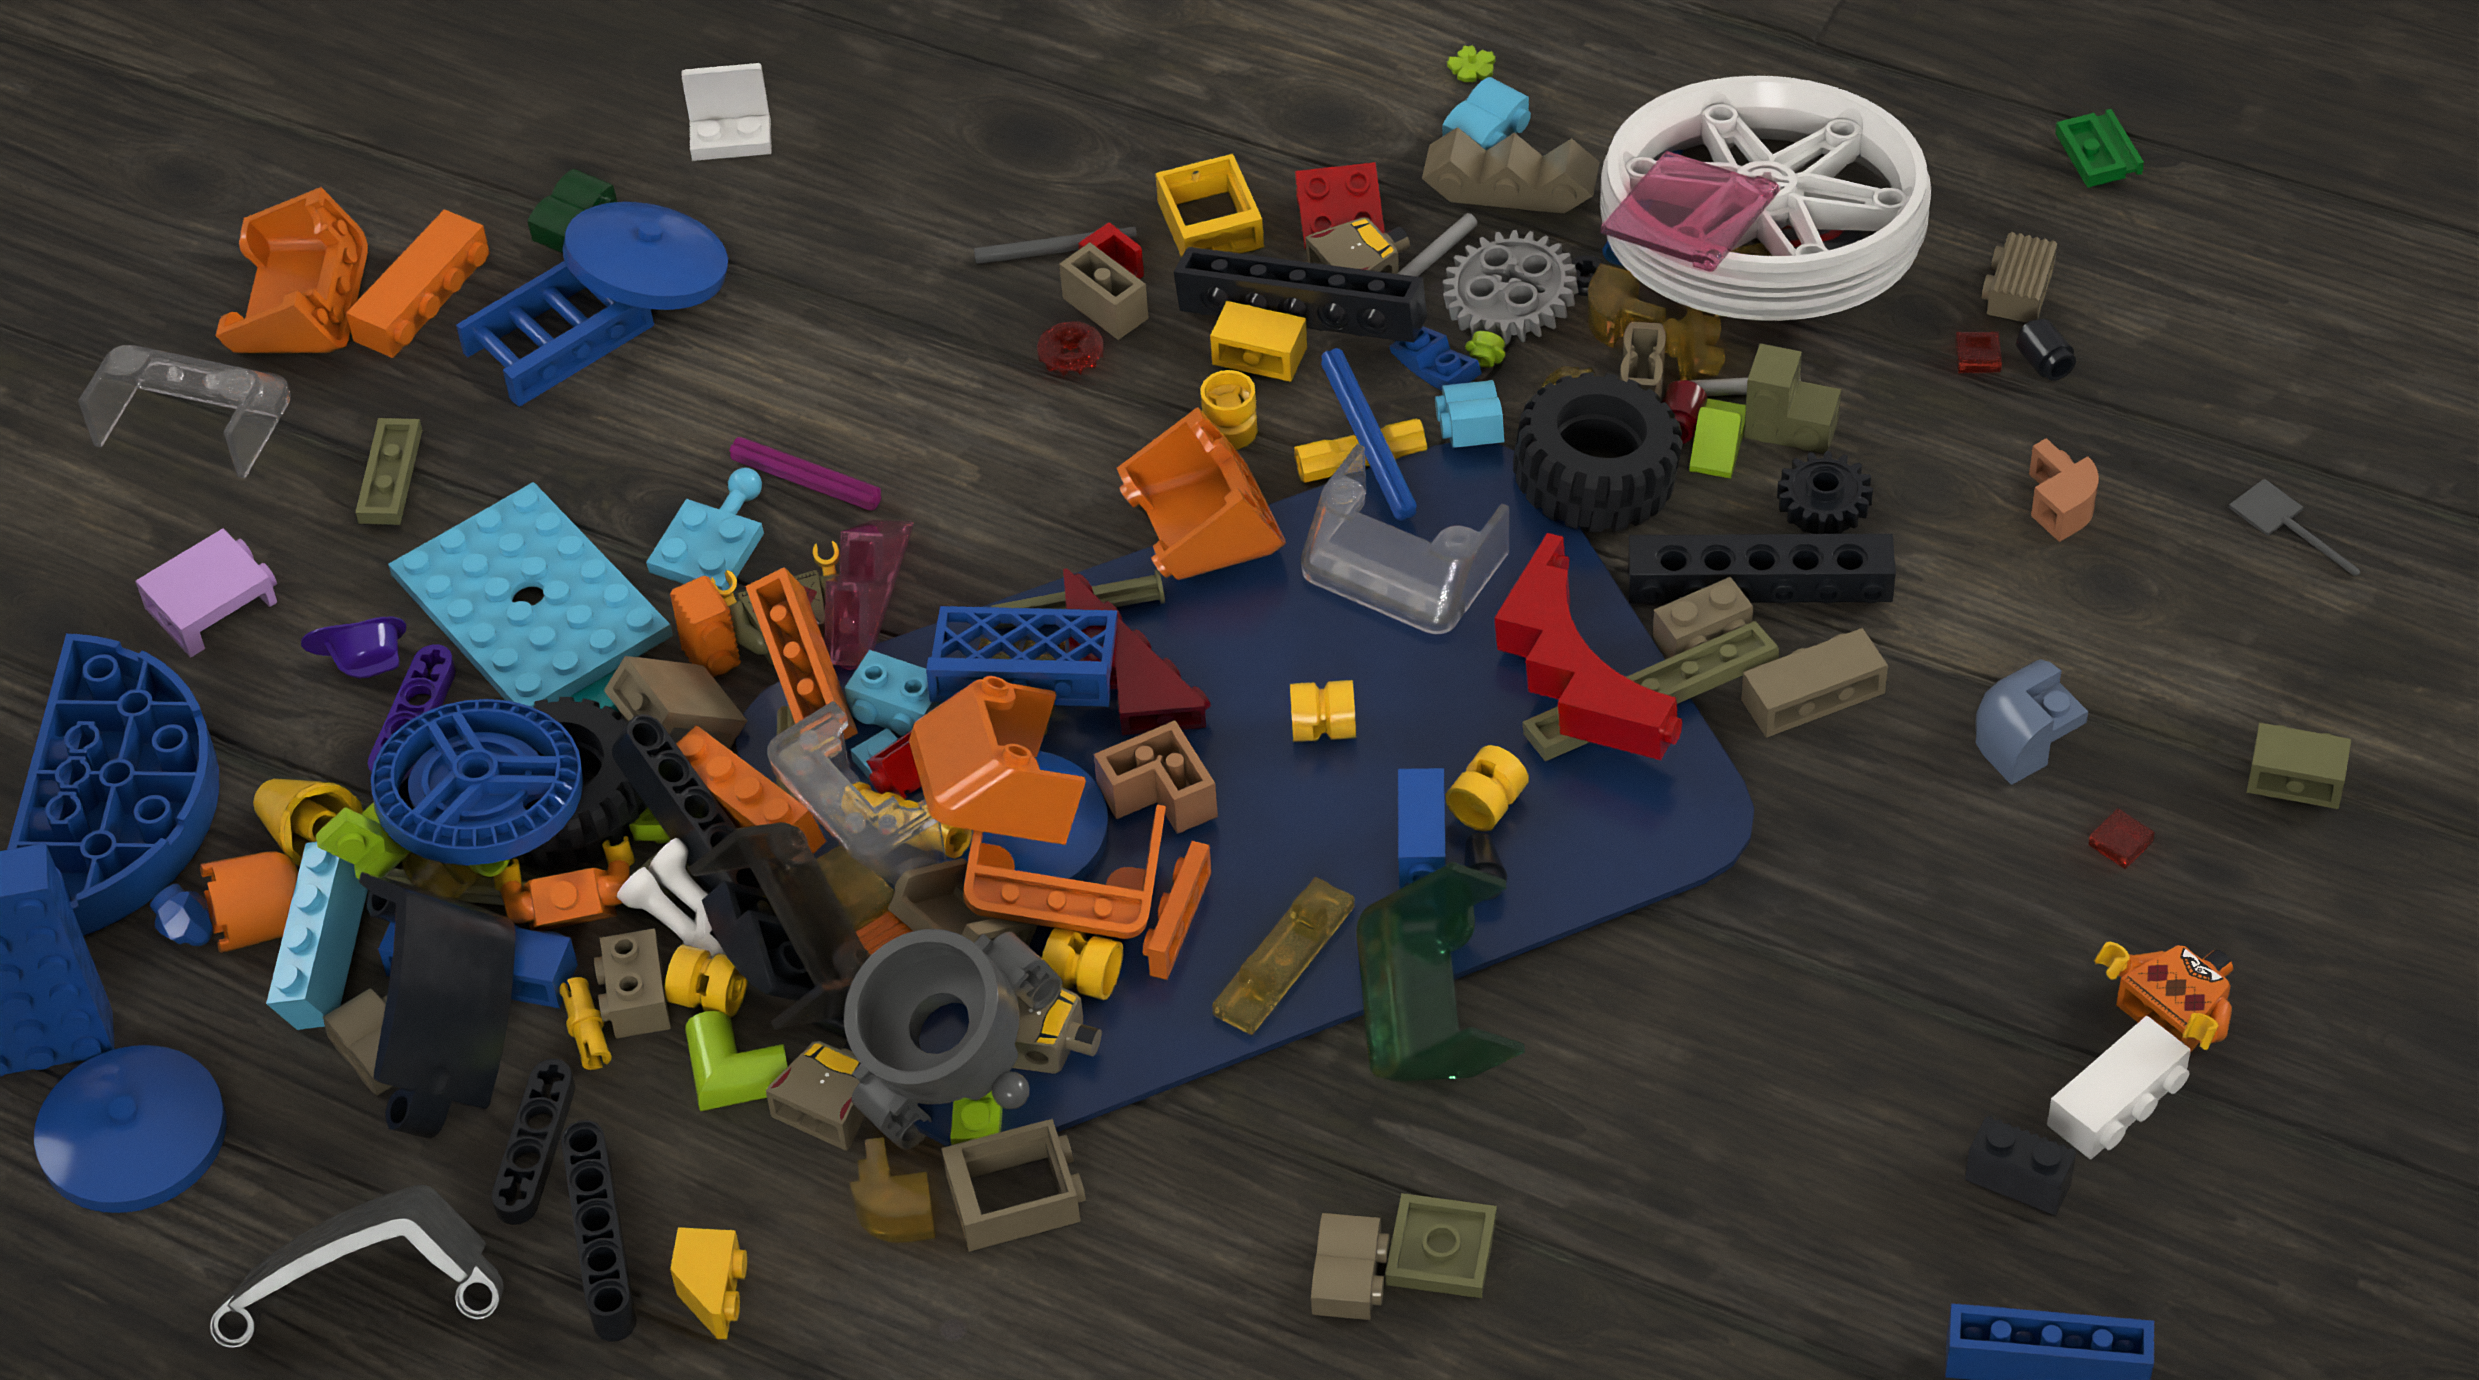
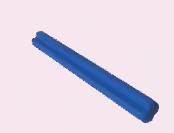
(1369, 434)

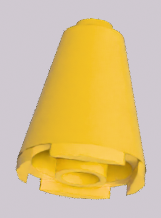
(299, 810)

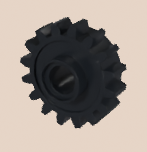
(1824, 494)

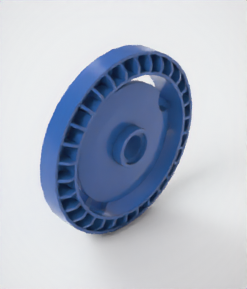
(475, 780)

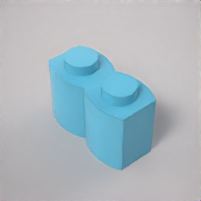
(1490, 113)
(1470, 414)

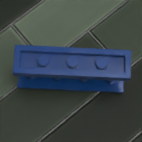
(555, 357)

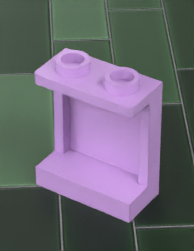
(204, 587)

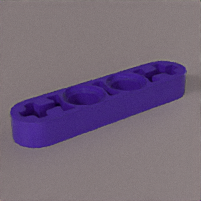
(418, 682)

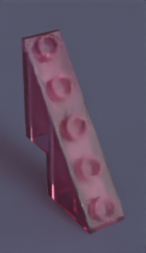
(862, 591)

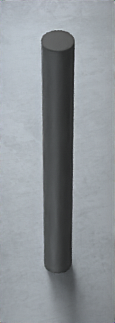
(1037, 247)

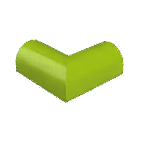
(720, 1072)

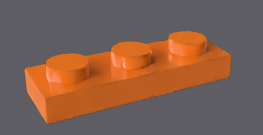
(1177, 910)

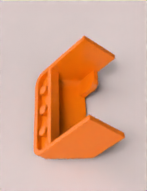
(982, 767)
(1109, 910)

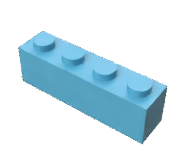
(317, 939)

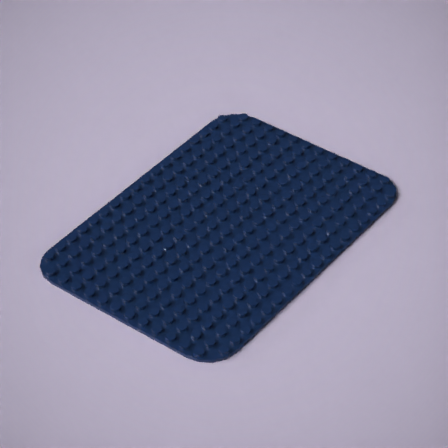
(1577, 844)

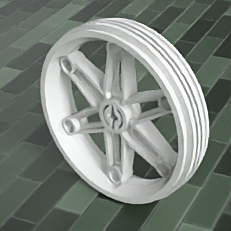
(1820, 121)

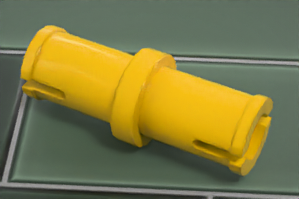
(585, 1023)

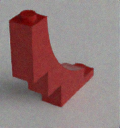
(1593, 697)

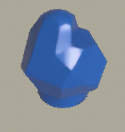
(182, 916)

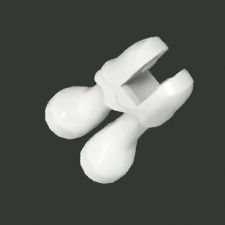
(644, 893)

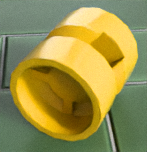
(1230, 405)
(1323, 711)
(1487, 788)
(1086, 963)
(698, 979)

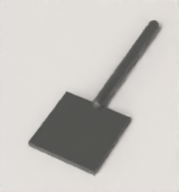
(2270, 508)

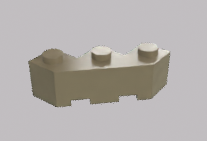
(1510, 173)

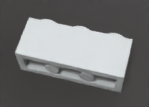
(2119, 1088)

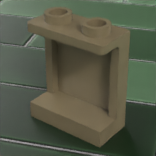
(676, 696)
(934, 900)

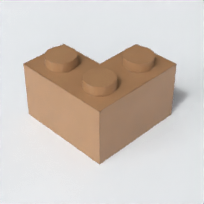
(1157, 769)

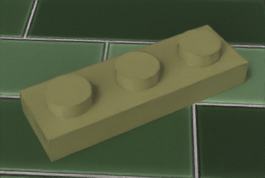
(389, 471)

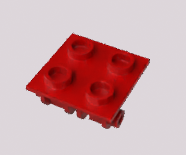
(1338, 196)

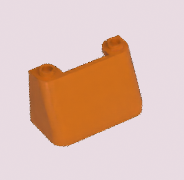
(305, 278)
(1199, 500)

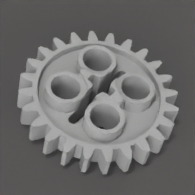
(1510, 286)

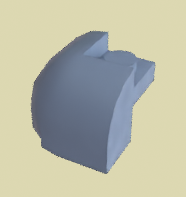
(2024, 717)

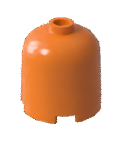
(249, 897)

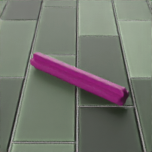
(805, 473)

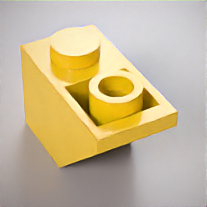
(706, 1275)

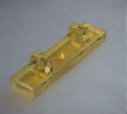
(1283, 956)

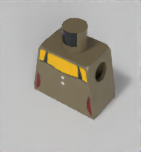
(1358, 246)
(1052, 1032)
(818, 1093)

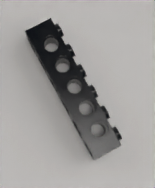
(1325, 295)
(1764, 566)

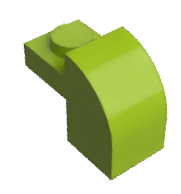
(361, 842)

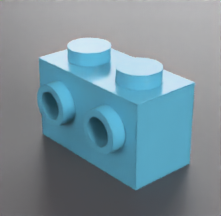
(888, 693)

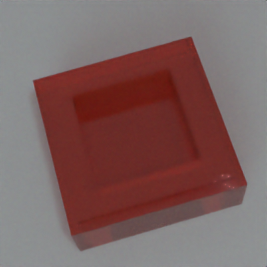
(1978, 352)
(2121, 838)

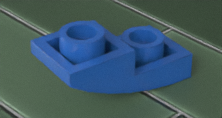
(1434, 360)

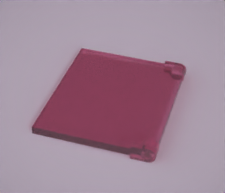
(1690, 210)

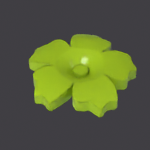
(1472, 65)

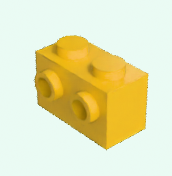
(1263, 340)

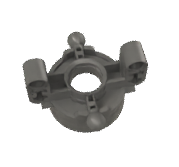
(908, 983)

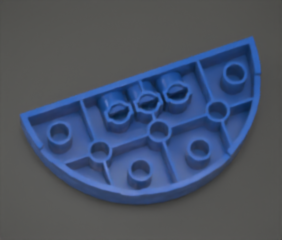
(117, 779)

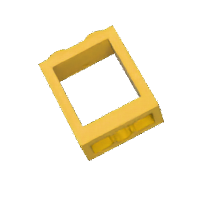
(1229, 233)

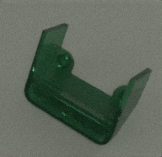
(1410, 979)

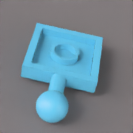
(709, 538)

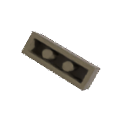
(1814, 682)

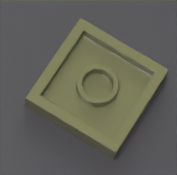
(1441, 1245)

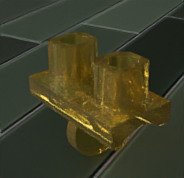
(1688, 342)

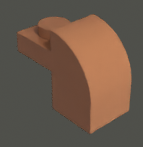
(2065, 490)

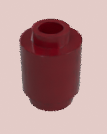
(1685, 401)

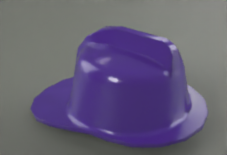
(360, 647)

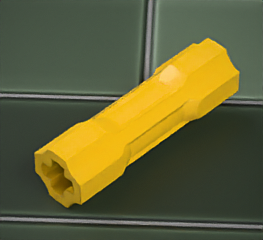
(1324, 457)

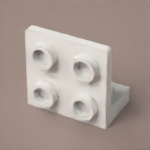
(727, 111)

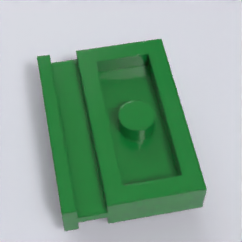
(2099, 148)

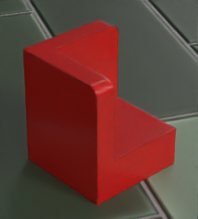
(1118, 247)

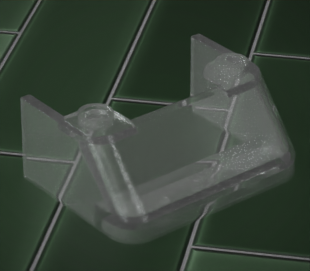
(255, 395)
(1393, 569)

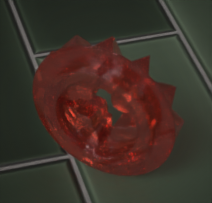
(1070, 336)

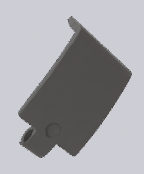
(410, 1212)

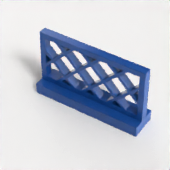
(1072, 680)

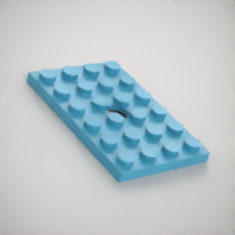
(525, 650)

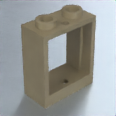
(1003, 1152)

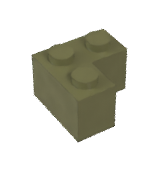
(1787, 409)

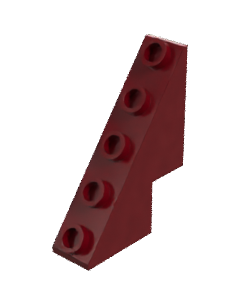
(1146, 684)

